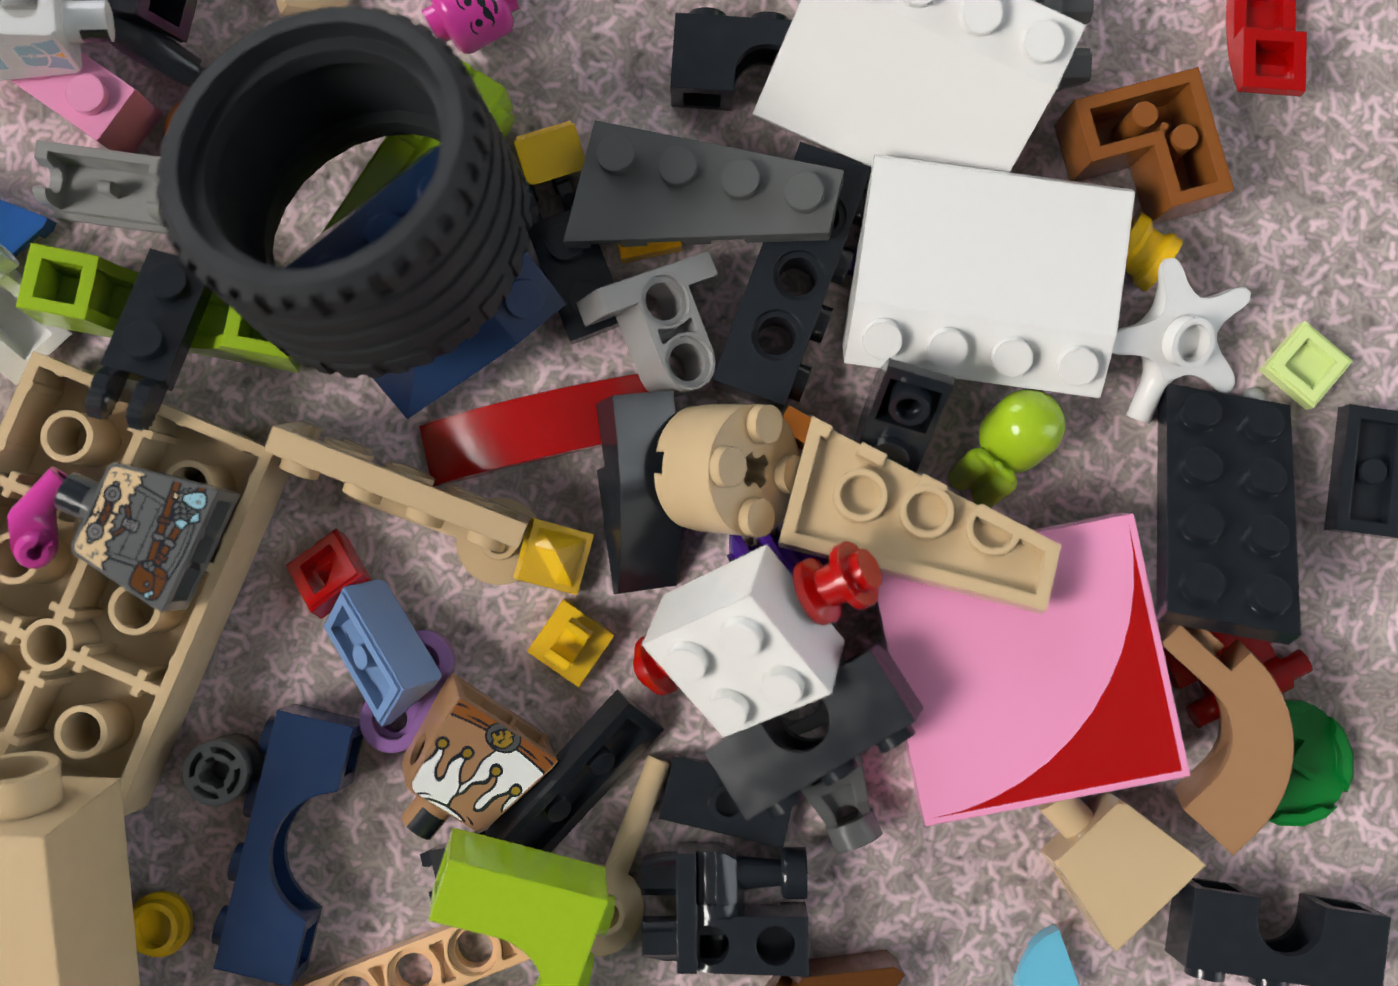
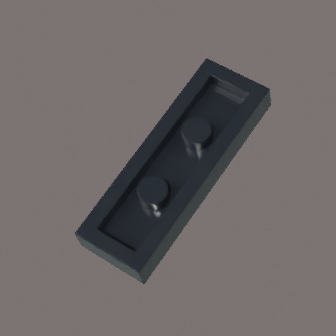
(581, 777)

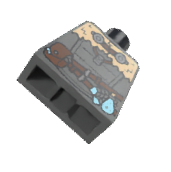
(147, 529)

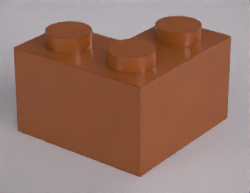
(1157, 131)

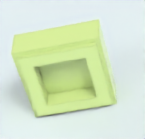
(1305, 365)

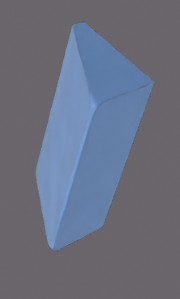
(381, 649)

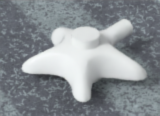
(1179, 338)

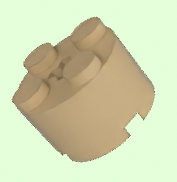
(727, 468)

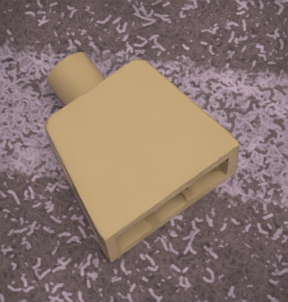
(1115, 864)

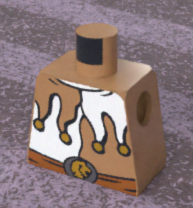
(470, 760)

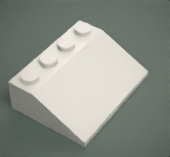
(919, 77)
(989, 275)

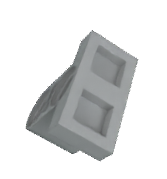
(654, 339)

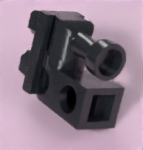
(712, 922)

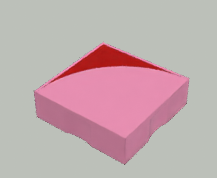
(1034, 701)

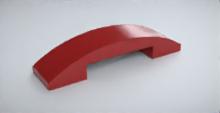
(1265, 47)
(519, 430)

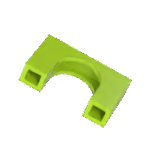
(527, 898)

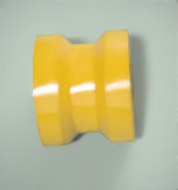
(1147, 250)

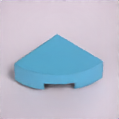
(1045, 961)

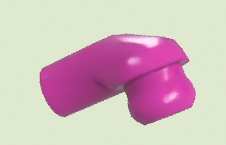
(34, 522)

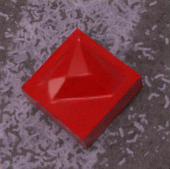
(325, 570)

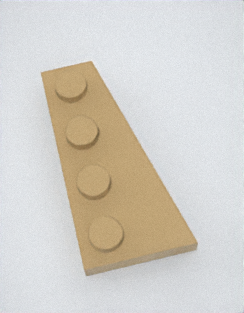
(305, 456)
(912, 525)

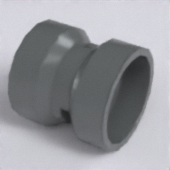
(236, 763)

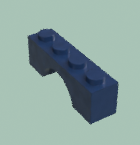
(270, 918)

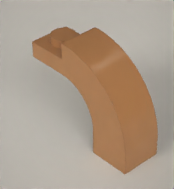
(1253, 753)

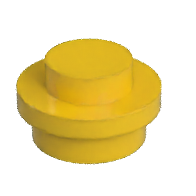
(162, 923)

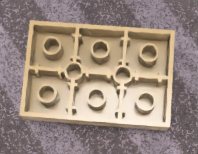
(80, 655)

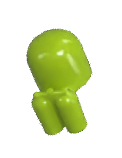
(1012, 440)

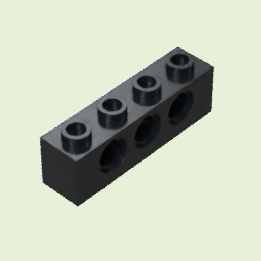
(744, 366)

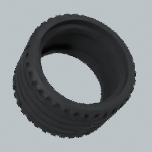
(285, 108)

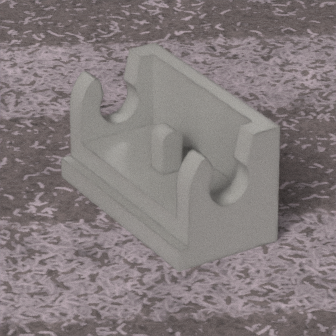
(100, 186)

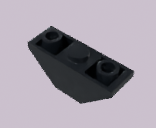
(903, 411)

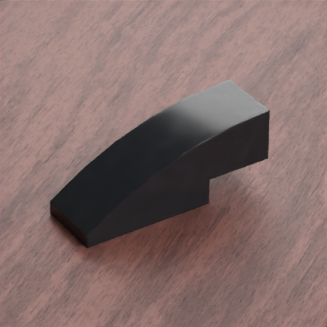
(638, 532)

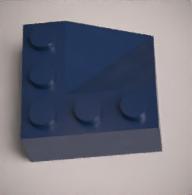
(524, 310)

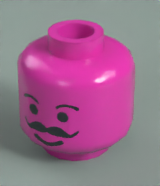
(471, 22)

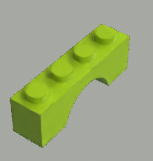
(90, 293)

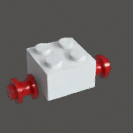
(755, 636)

